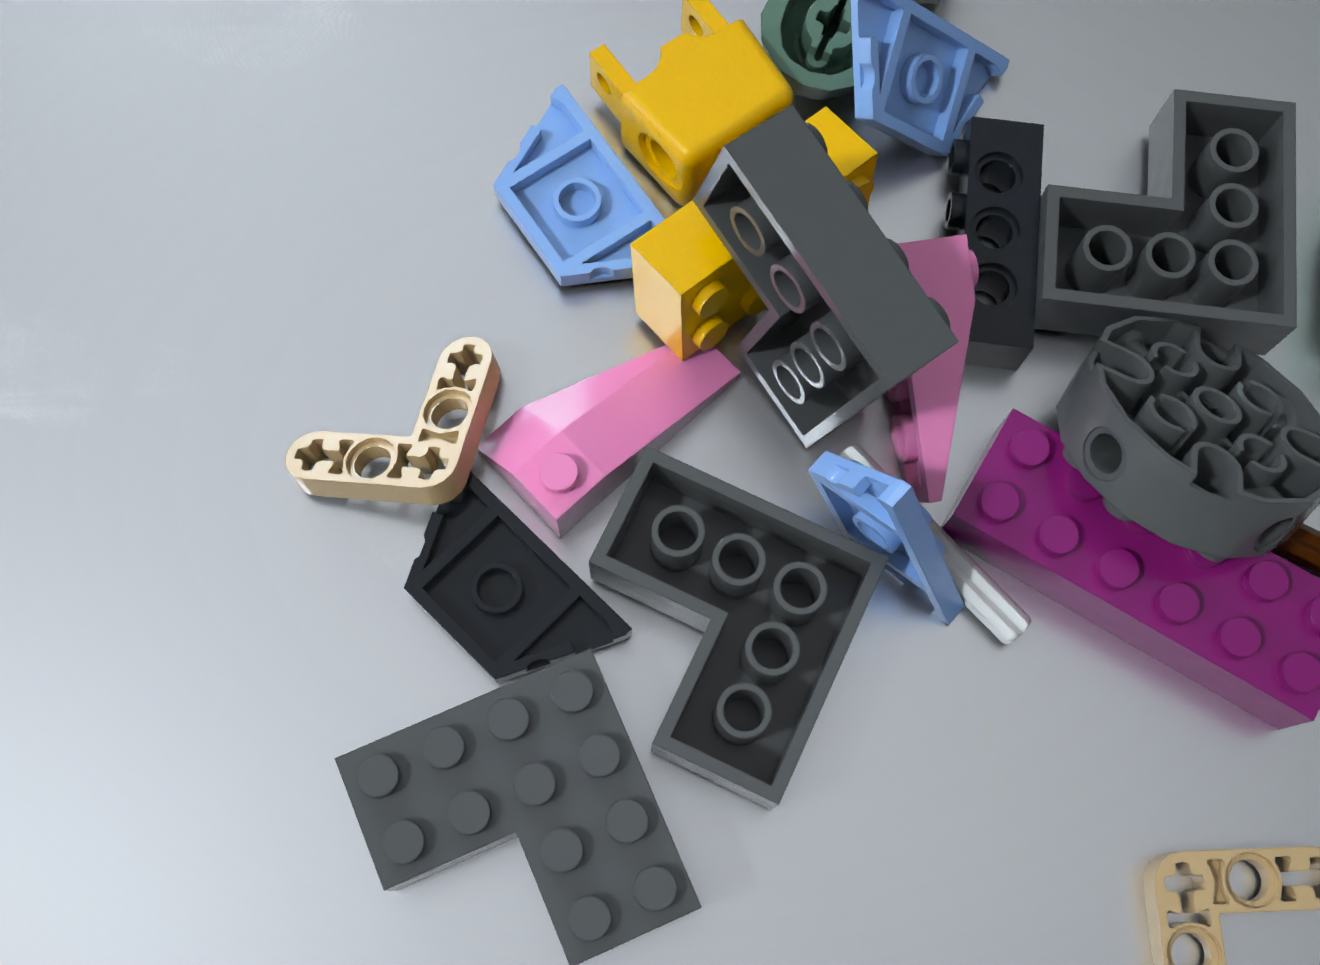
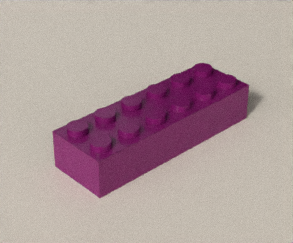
(1226, 624)

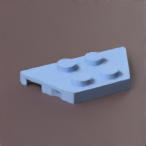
(917, 73)
(575, 197)
(889, 520)

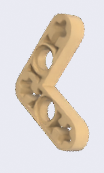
(424, 449)
(1213, 894)

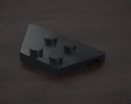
(505, 589)

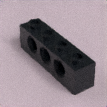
(1010, 159)

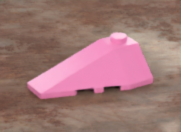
(931, 396)
(590, 436)

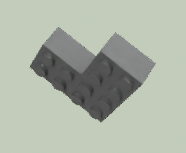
(1202, 244)
(837, 291)
(773, 611)
(535, 766)

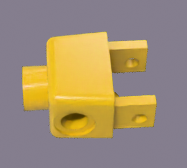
(700, 97)

